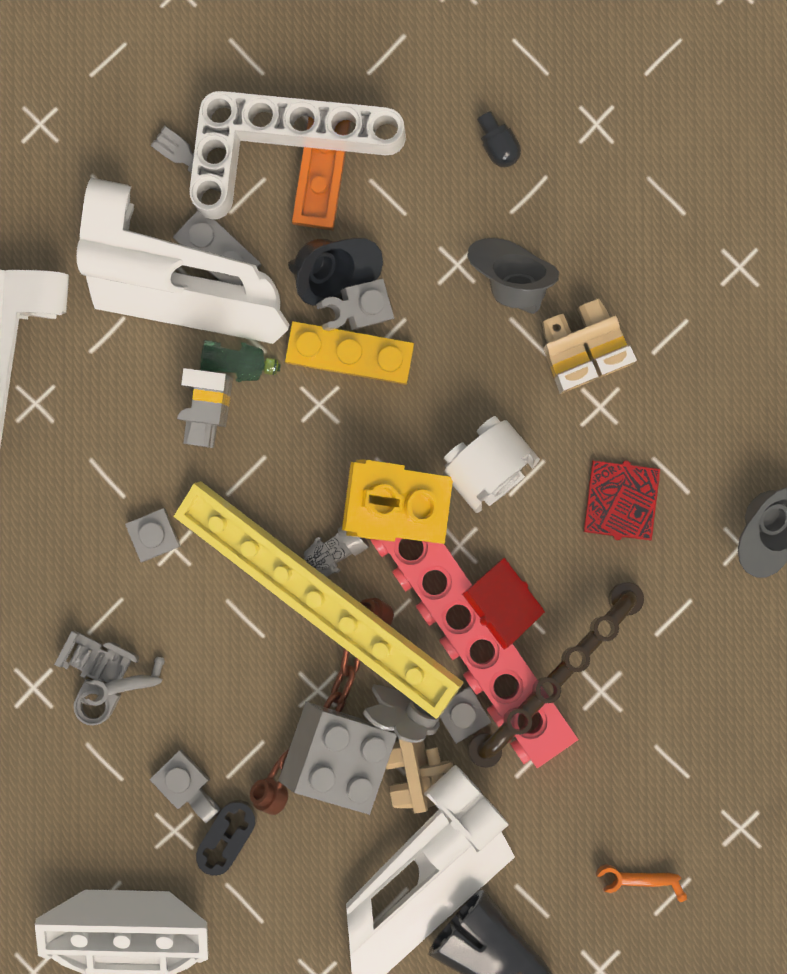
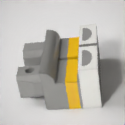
(208, 406)

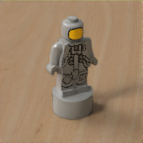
(326, 555)

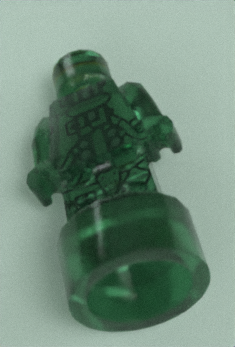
(246, 362)

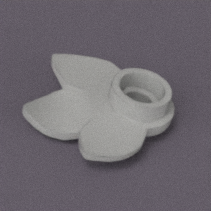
(400, 715)

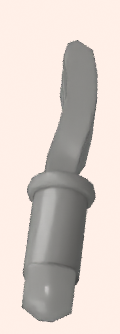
(174, 148)

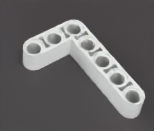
(281, 132)

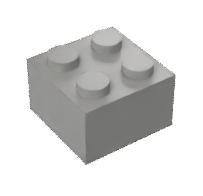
(337, 758)

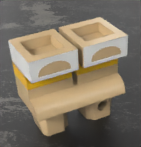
(600, 338)

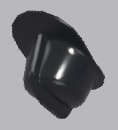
(329, 266)

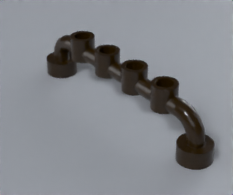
(624, 600)

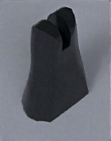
(485, 942)

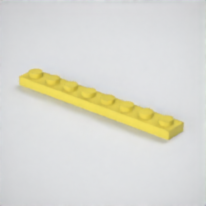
(318, 599)

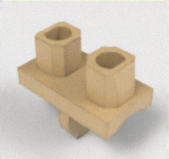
(422, 771)

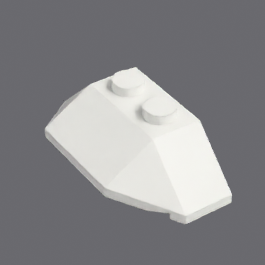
(123, 933)

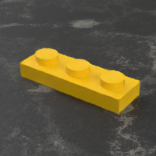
(349, 353)

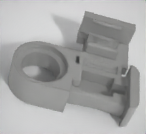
(98, 666)

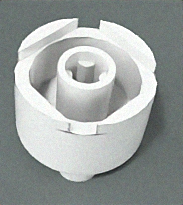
(489, 463)

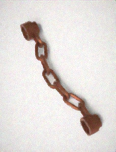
(271, 795)

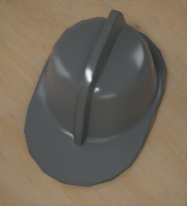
(514, 273)
(764, 538)

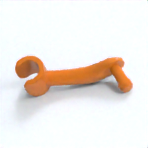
(642, 879)

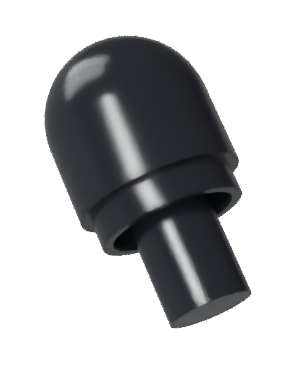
(499, 141)

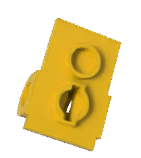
(396, 503)

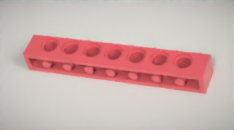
(553, 732)

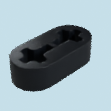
(235, 842)

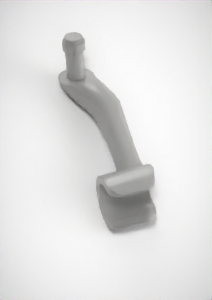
(125, 684)

